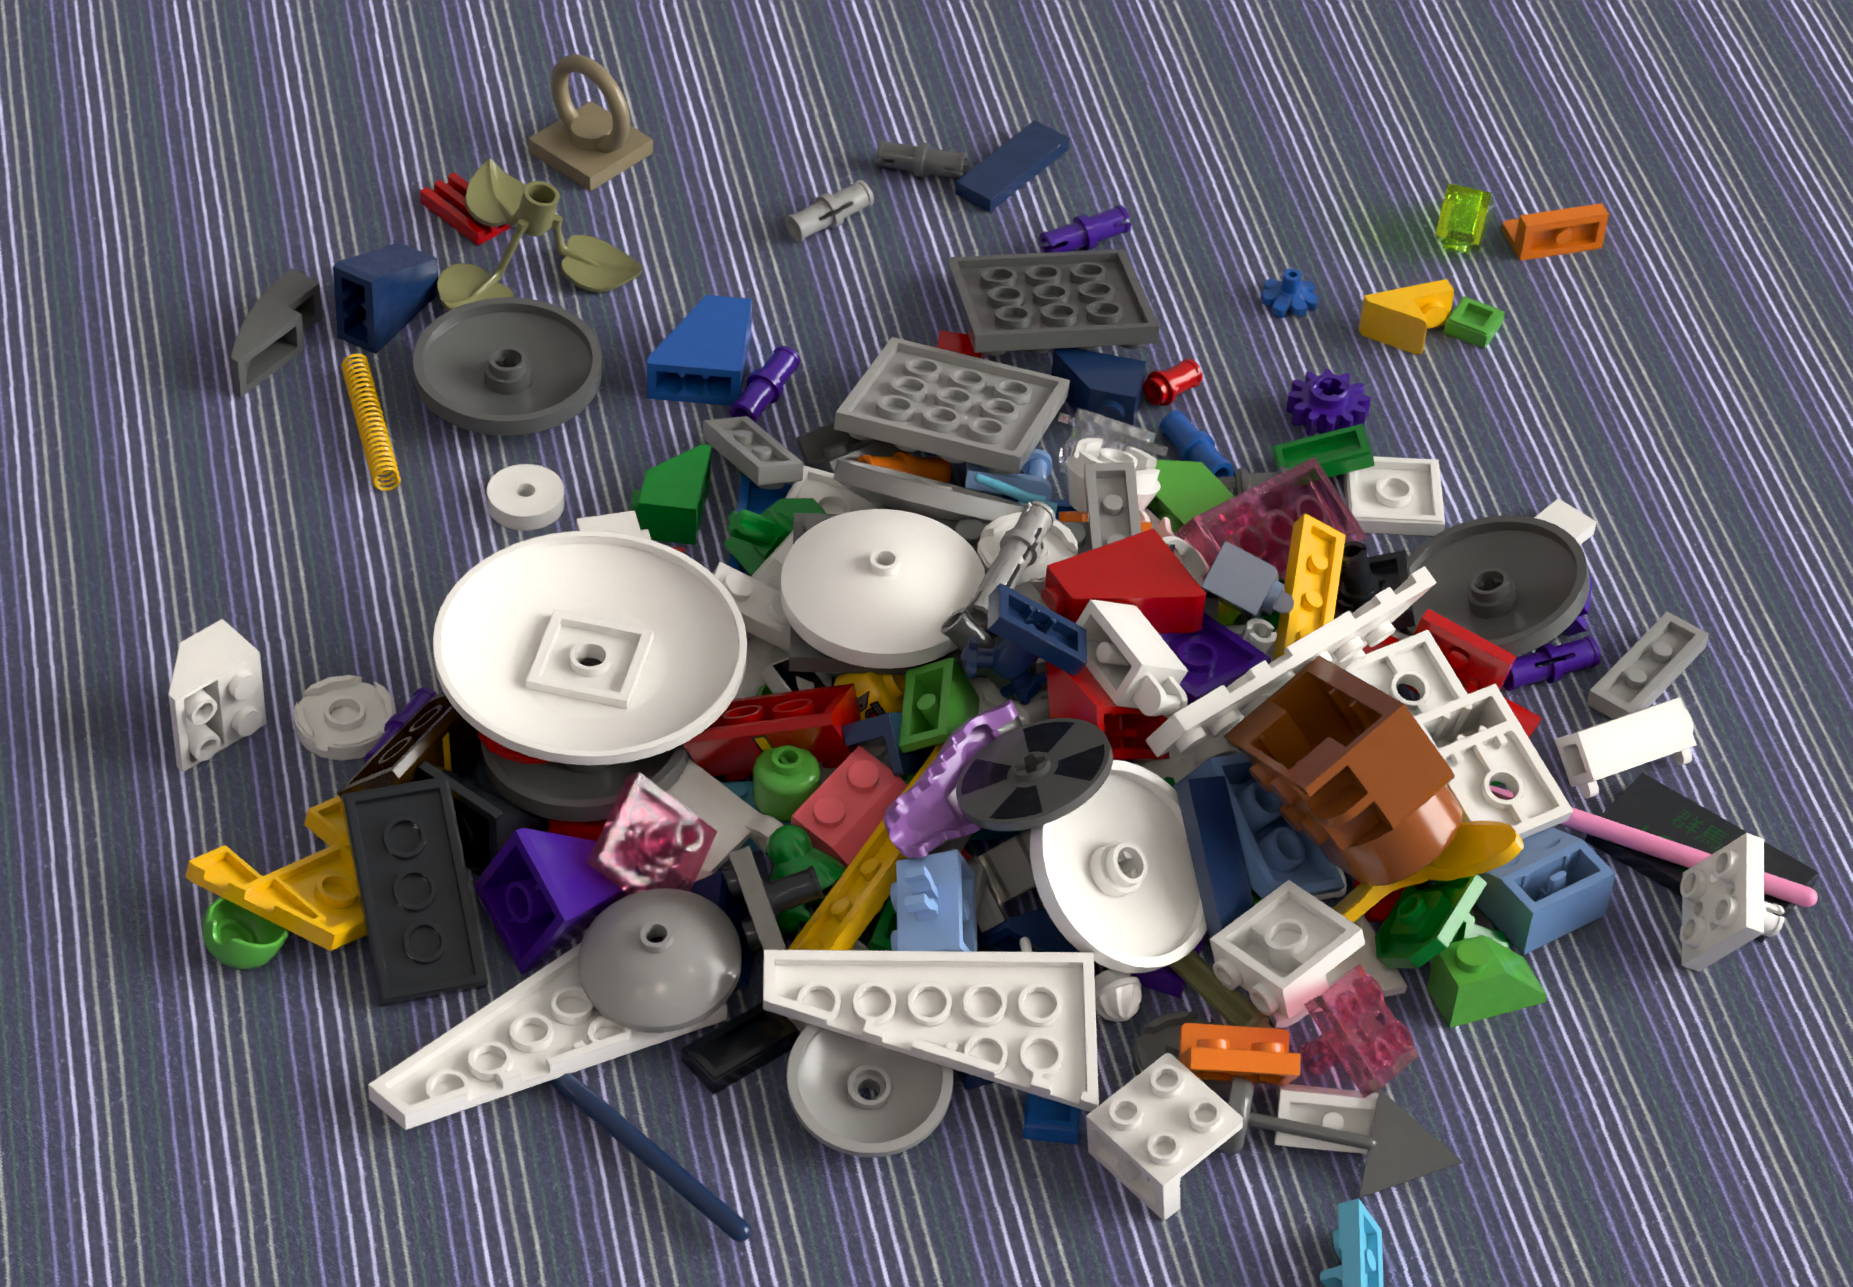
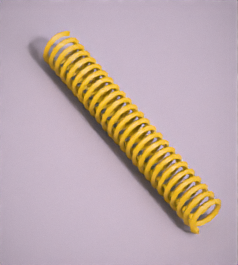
(364, 426)

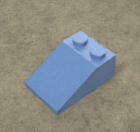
(1268, 843)

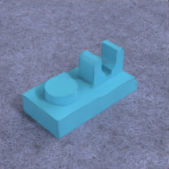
(1358, 1247)

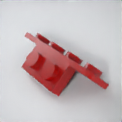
(1472, 660)

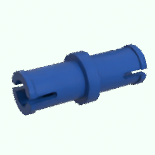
(1194, 444)

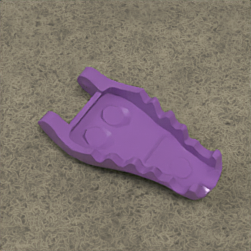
(930, 809)

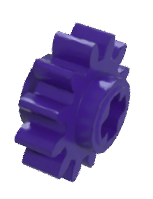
(1327, 402)

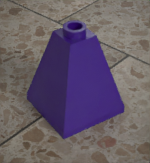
(543, 893)

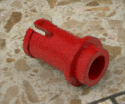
(1165, 385)

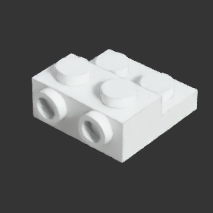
(1284, 949)

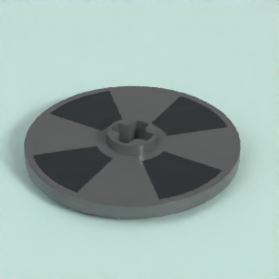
(1034, 774)

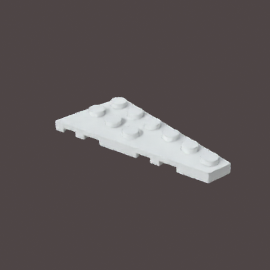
(1336, 641)
(983, 1013)
(512, 1045)

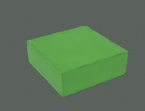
(1474, 322)

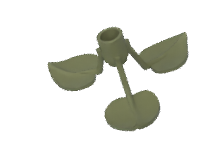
(501, 199)

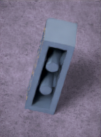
(1246, 583)

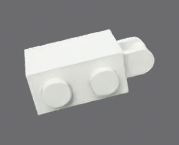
(1132, 659)

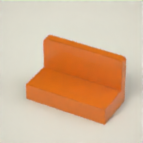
(1557, 231)

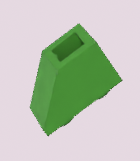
(1186, 491)

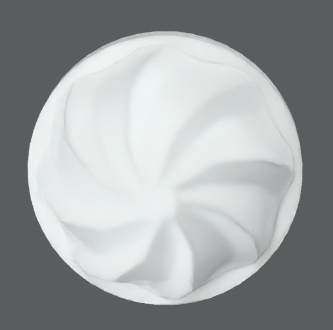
(1117, 995)

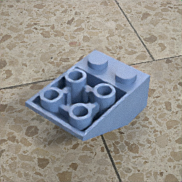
(1546, 890)

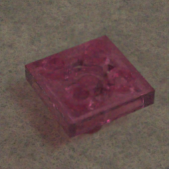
(677, 840)
(1358, 1032)

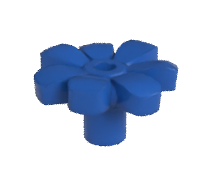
(1289, 294)

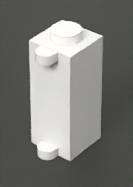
(1626, 744)

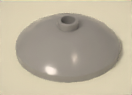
(663, 982)
(825, 1084)

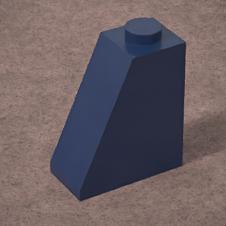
(382, 293)

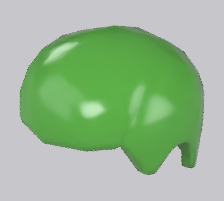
(240, 936)

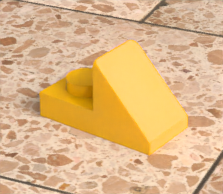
(1406, 313)

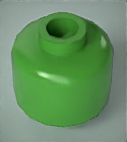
(783, 782)

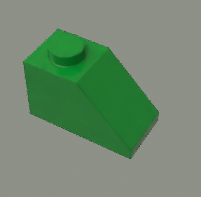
(675, 496)

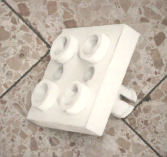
(1726, 903)

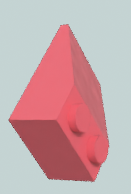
(850, 806)

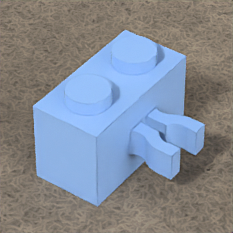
(934, 904)

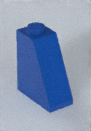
(704, 354)

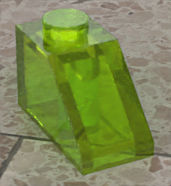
(1464, 218)

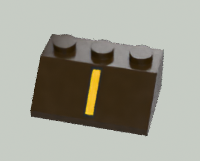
(431, 735)

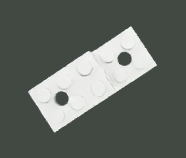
(1473, 735)

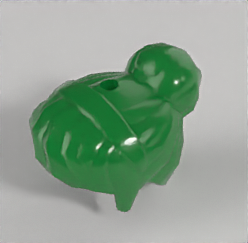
(792, 852)

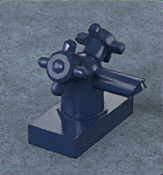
(1025, 635)

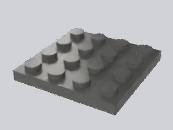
(1051, 301)

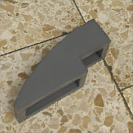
(274, 329)

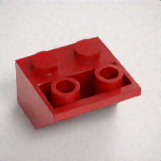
(1086, 700)

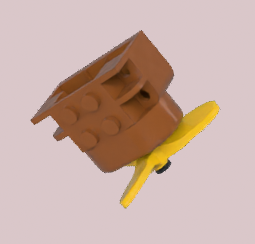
(1365, 786)

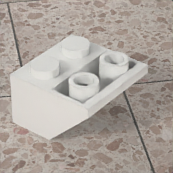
(214, 693)

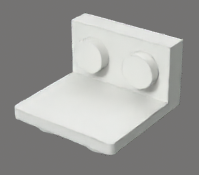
(1159, 1131)

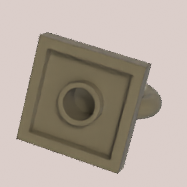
(589, 141)

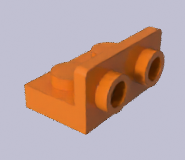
(1238, 1051)

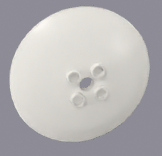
(536, 610)

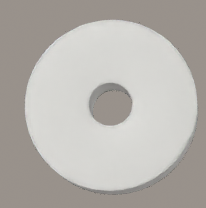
(525, 497)

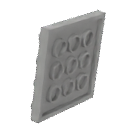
(952, 406)

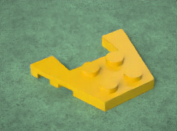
(308, 897)

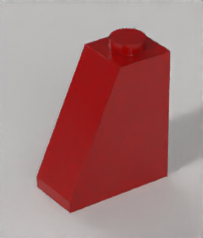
(1129, 572)

